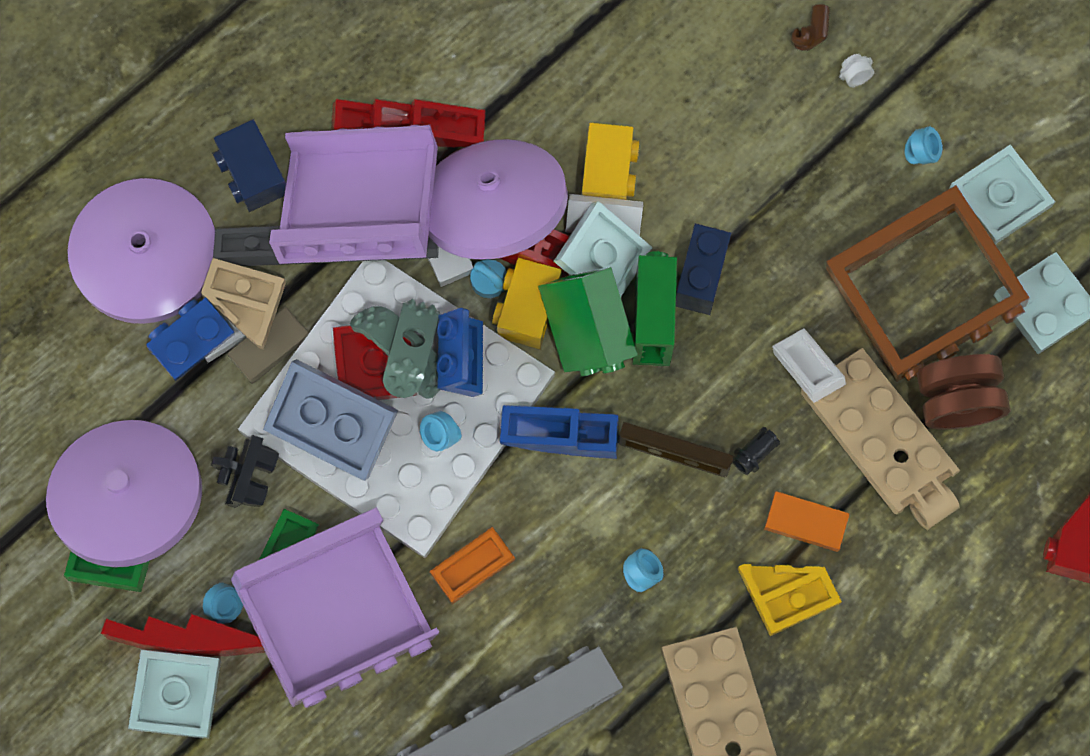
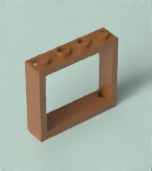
(897, 233)

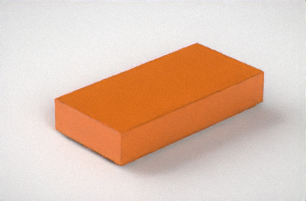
(806, 521)
(472, 565)

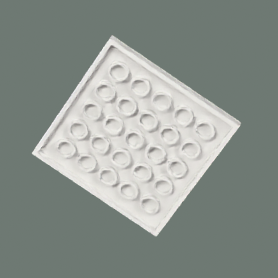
(410, 483)

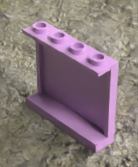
(357, 195)
(332, 609)

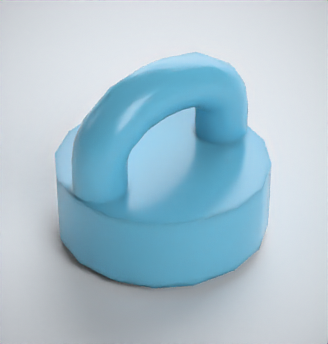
(923, 146)
(488, 278)
(439, 431)
(642, 570)
(222, 603)

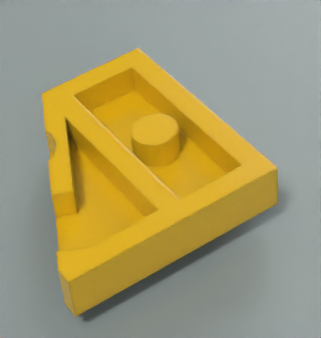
(788, 593)

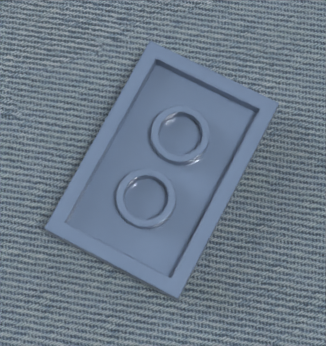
(330, 420)

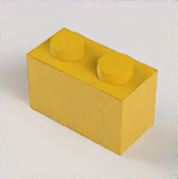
(608, 161)
(523, 314)

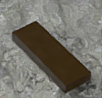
(675, 449)

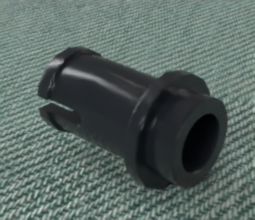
(748, 457)

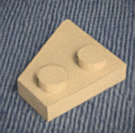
(244, 298)

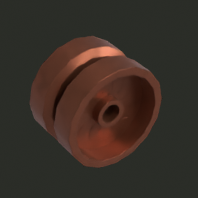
(963, 391)

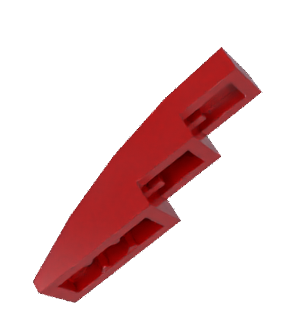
(449, 123)
(199, 638)

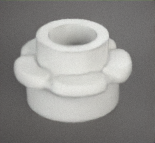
(856, 70)

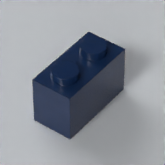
(250, 165)
(702, 269)

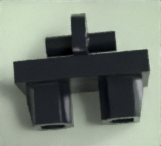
(242, 488)

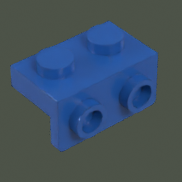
(189, 338)
(460, 353)

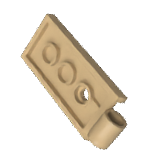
(874, 424)
(717, 695)

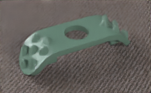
(380, 326)
(407, 363)

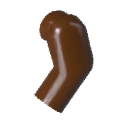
(814, 34)

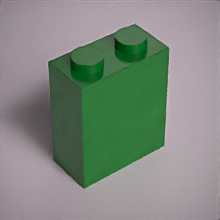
(655, 309)
(588, 322)

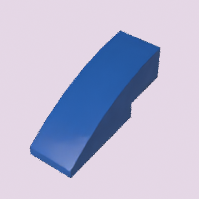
(560, 431)

